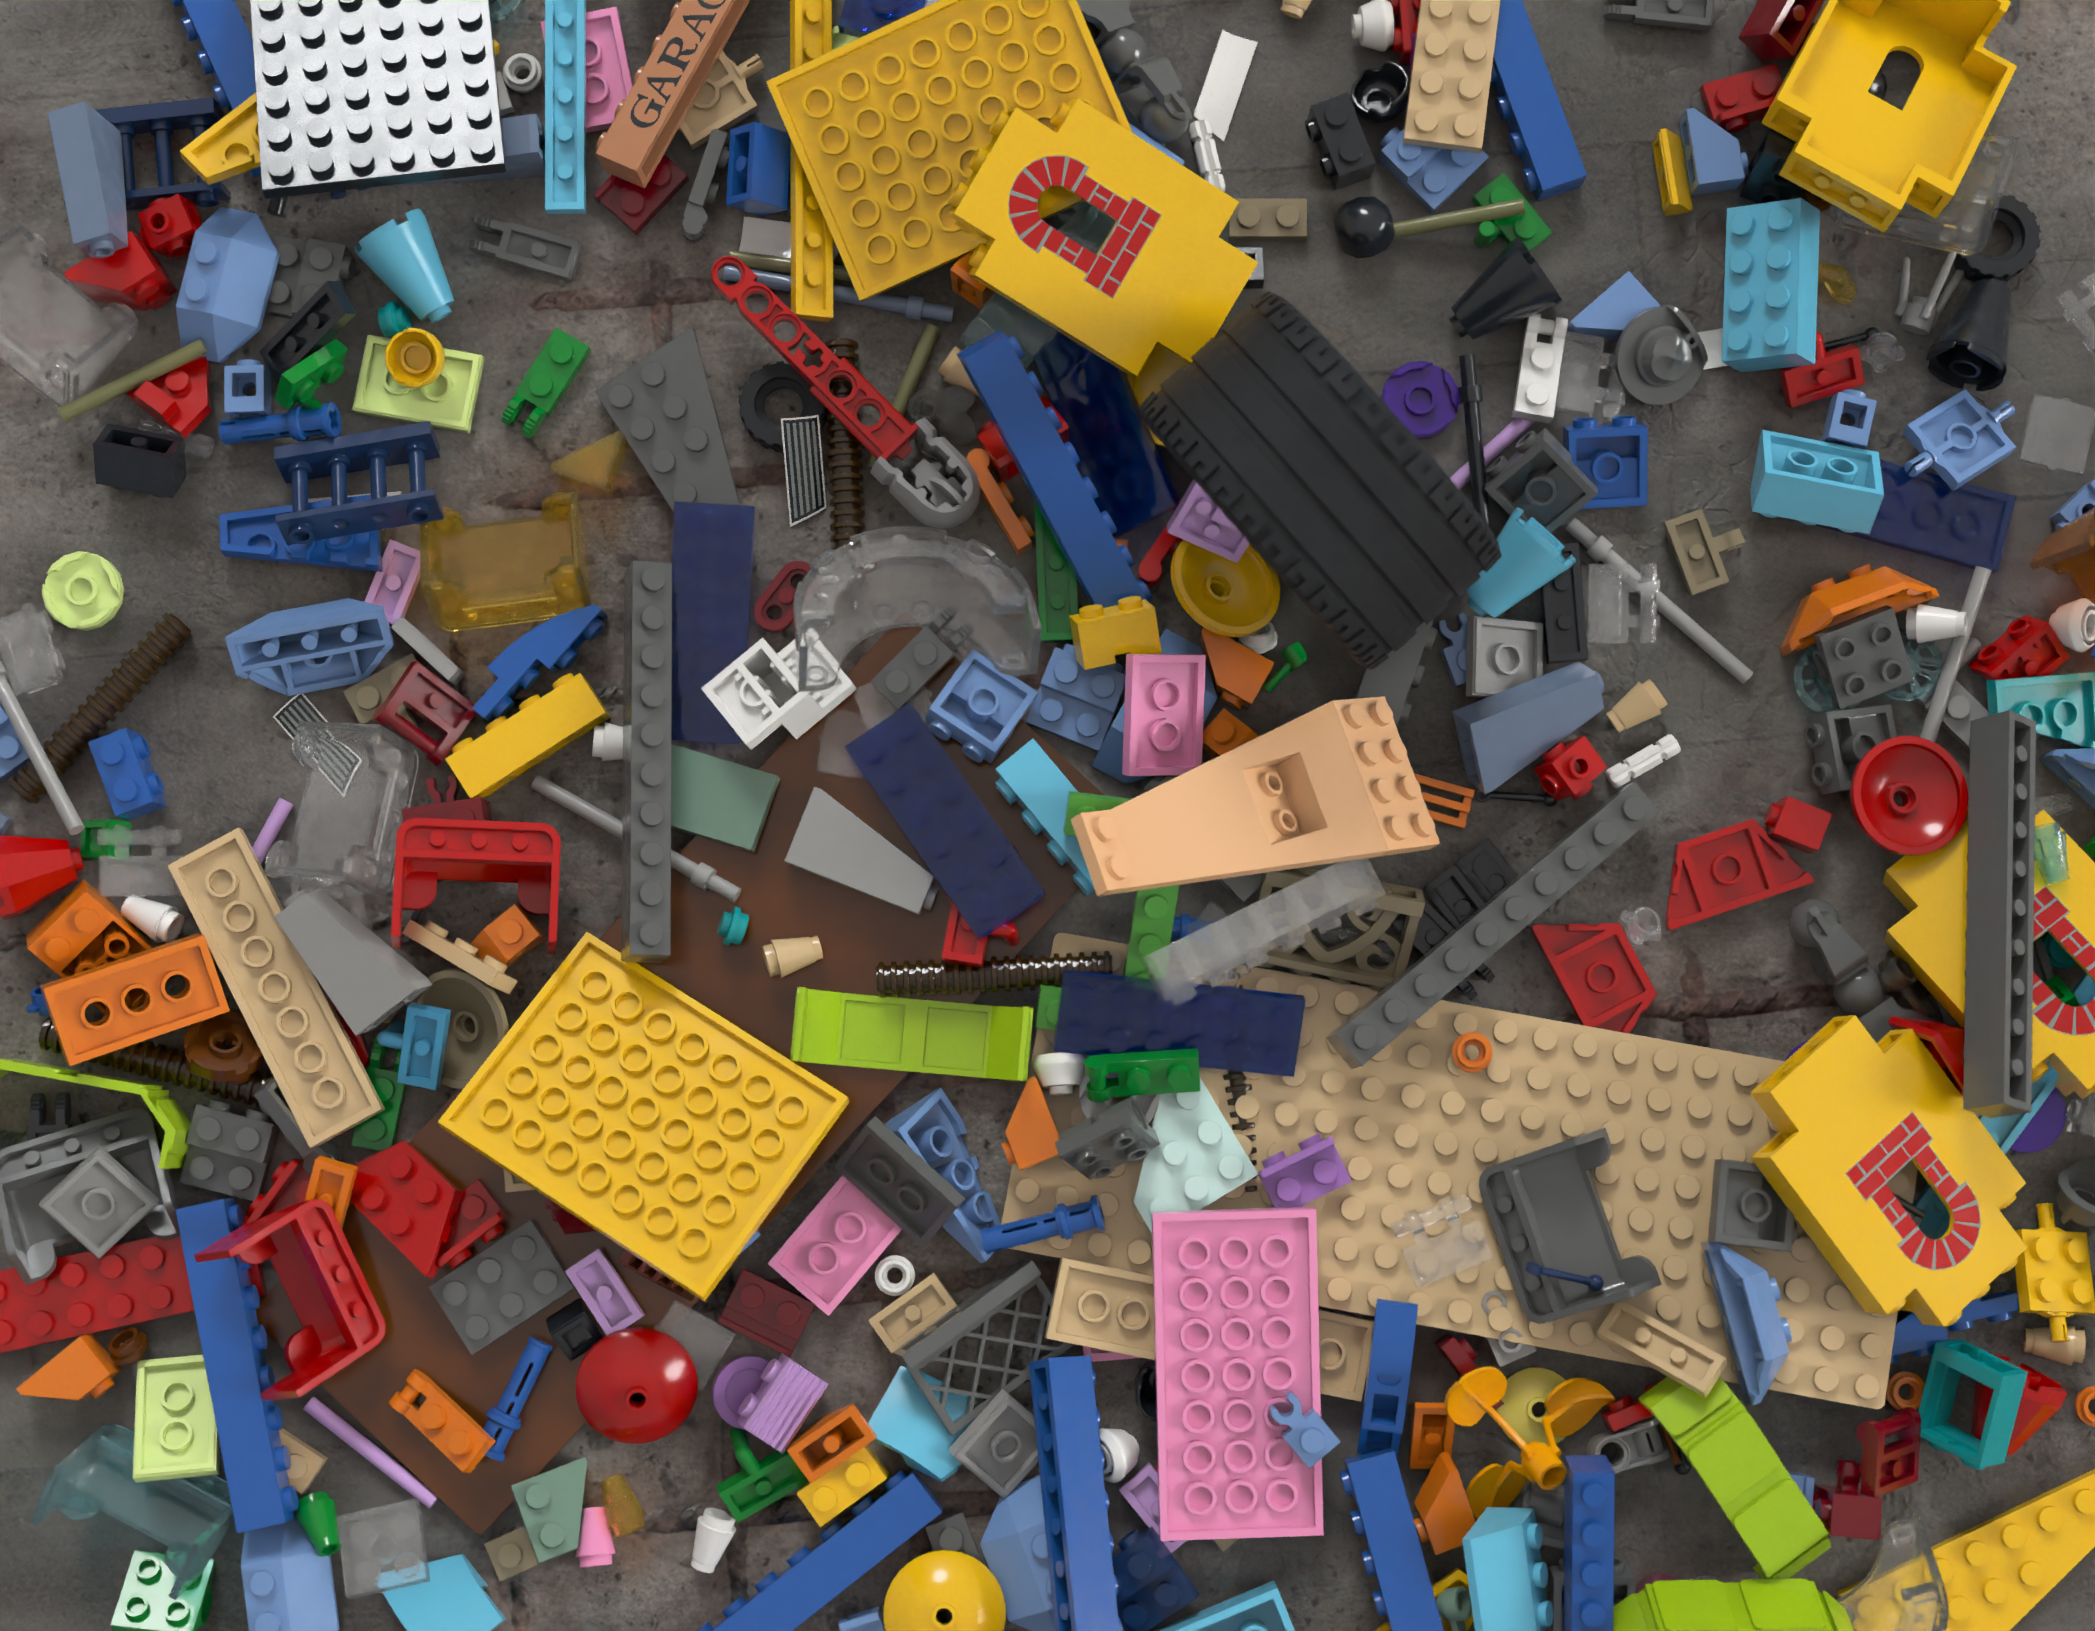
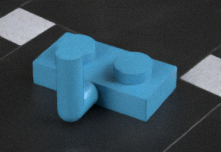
(421, 1044)

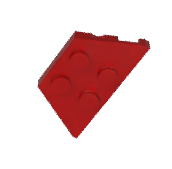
(1728, 872)
(1597, 973)
(407, 1202)

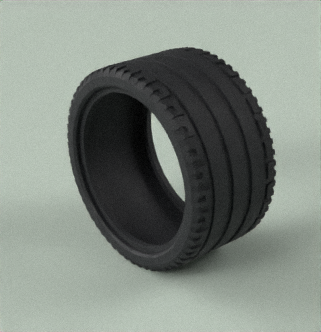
(1321, 479)

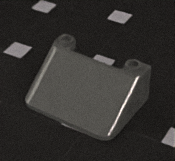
(39, 1164)
(1553, 1216)

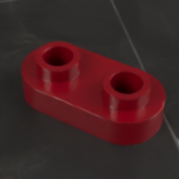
(780, 595)

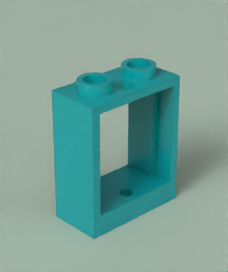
(2008, 1381)

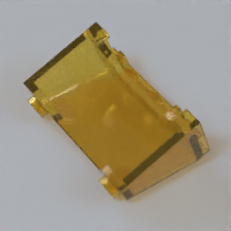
(505, 568)

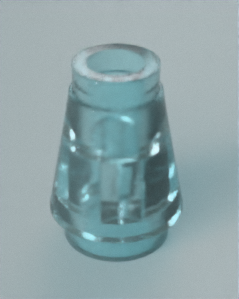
(2051, 853)

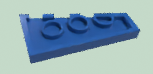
(258, 537)

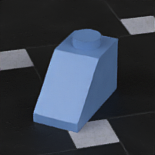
(1710, 155)
(1613, 309)

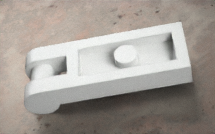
(1539, 369)

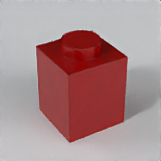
(1796, 824)

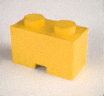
(1114, 630)
(843, 1485)

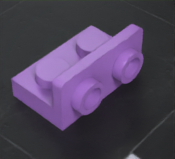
(1303, 1175)

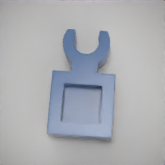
(1455, 654)
(1307, 1433)

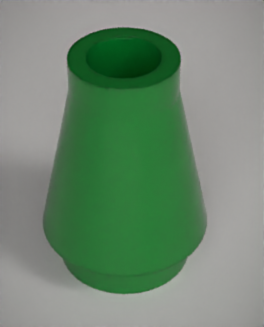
(319, 1520)

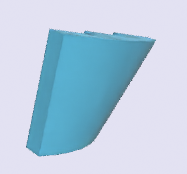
(913, 1429)
(448, 1601)

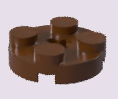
(217, 1064)

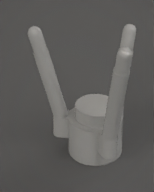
(1923, 313)

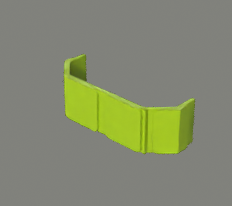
(911, 1035)
(165, 1110)
(1741, 1475)
(1731, 1606)

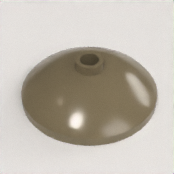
(474, 1025)

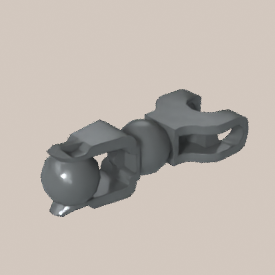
(1126, 57)
(1844, 964)

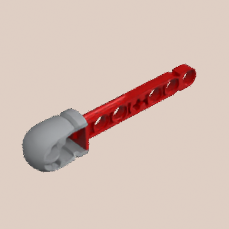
(951, 499)

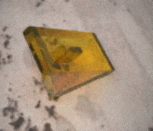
(594, 465)

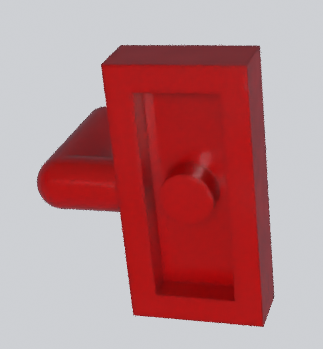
(1831, 373)
(963, 946)

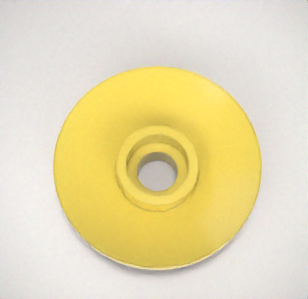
(1522, 1392)

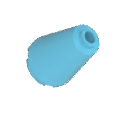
(409, 265)
(1527, 562)

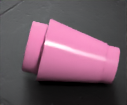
(595, 1539)

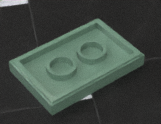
(719, 798)

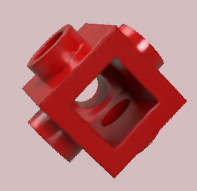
(170, 225)
(1569, 768)

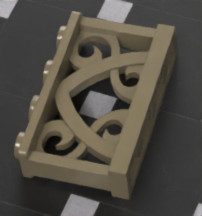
(1334, 960)

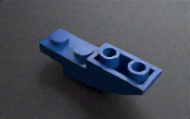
(549, 644)
(1921, 1339)
(1387, 1376)

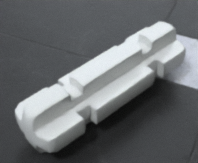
(1206, 153)
(1643, 761)

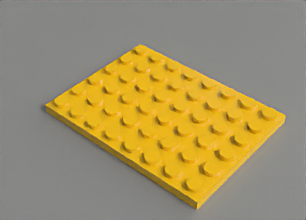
(906, 108)
(645, 1115)

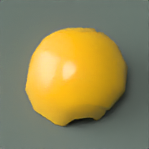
(414, 358)

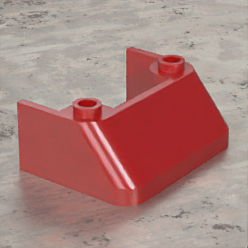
(480, 853)
(322, 1285)

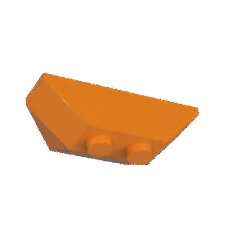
(1851, 598)

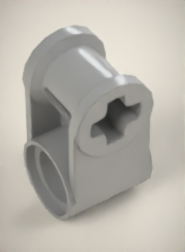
(1635, 1445)

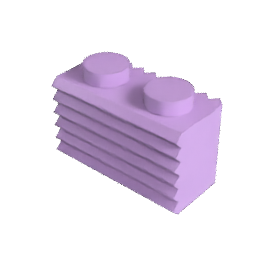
(780, 1402)

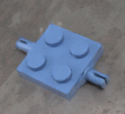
(1959, 439)

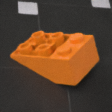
(86, 934)

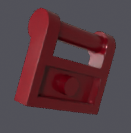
(431, 701)
(1894, 1464)

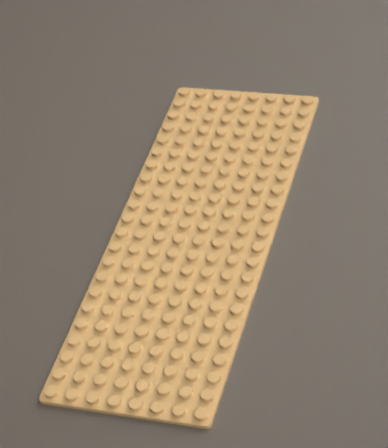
(1427, 1131)

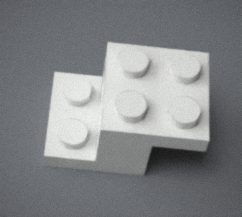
(762, 694)

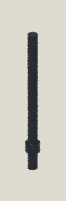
(1470, 395)

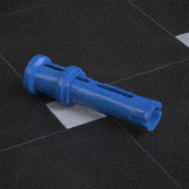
(296, 423)
(1063, 1222)
(508, 1421)

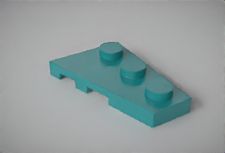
(2058, 703)

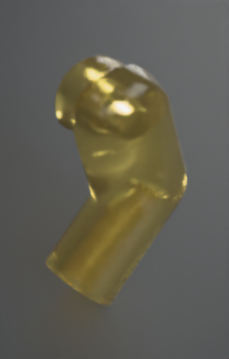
(1837, 282)

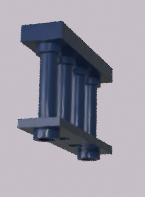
(161, 121)
(351, 454)

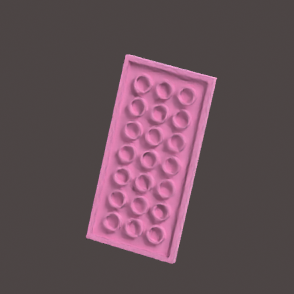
(1229, 1342)

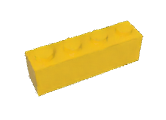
(527, 737)

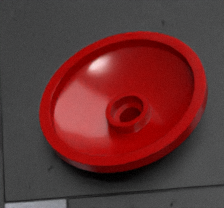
(1930, 790)
(630, 1364)

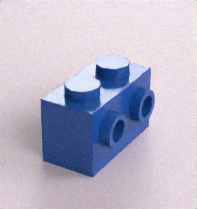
(758, 169)
(128, 774)

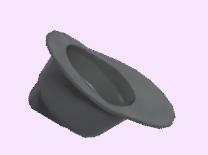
(2077, 1193)

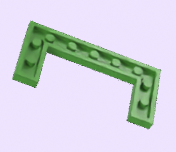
(1150, 921)

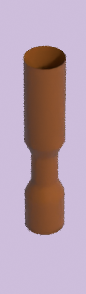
(1670, 1444)

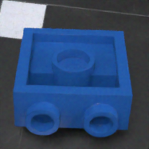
(1611, 459)

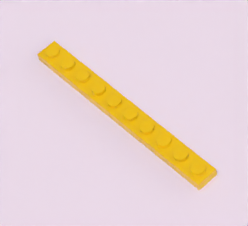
(809, 231)

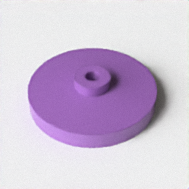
(734, 1383)

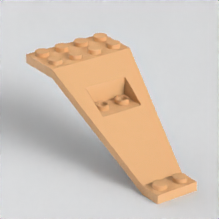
(1290, 799)

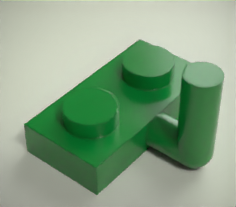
(1527, 226)
(304, 378)
(759, 1481)

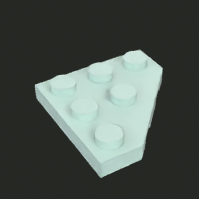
(1195, 1157)

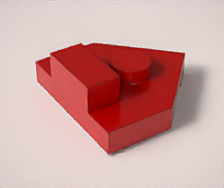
(178, 397)

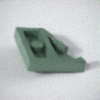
(552, 1509)

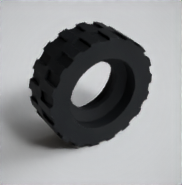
(2024, 245)
(757, 390)

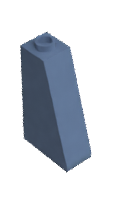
(522, 148)
(91, 178)
(1524, 722)

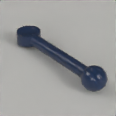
(1594, 1282)

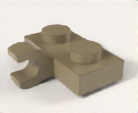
(1699, 551)
(373, 691)

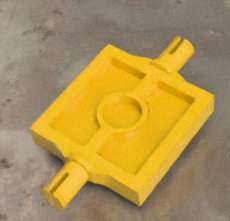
(2054, 1273)

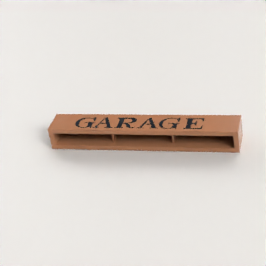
(666, 87)

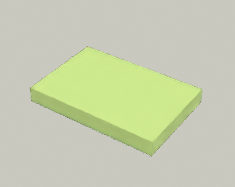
(445, 402)
(174, 1420)

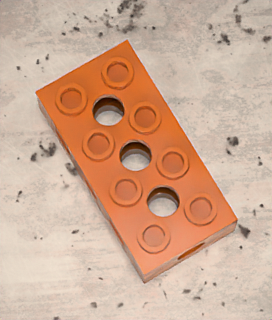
(157, 1015)

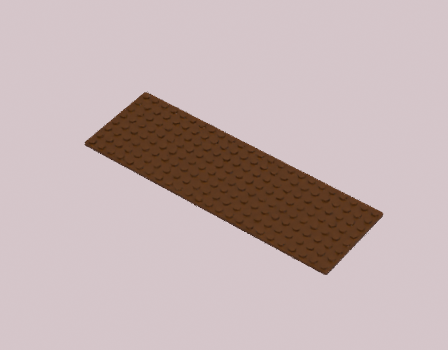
(731, 982)

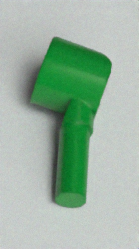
(1295, 658)

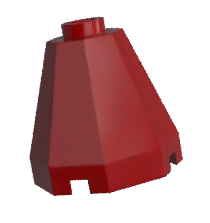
(34, 871)
(2038, 1402)

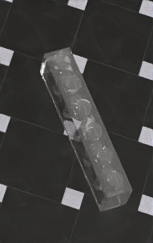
(1262, 927)

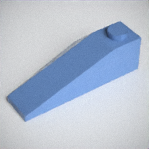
(935, 1134)

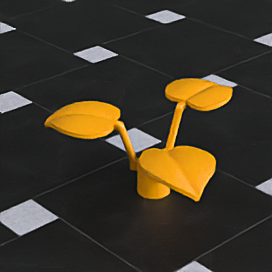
(1569, 1409)

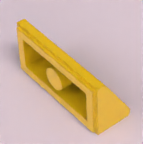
(1671, 173)

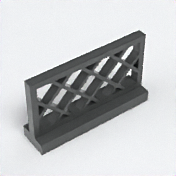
(964, 1319)

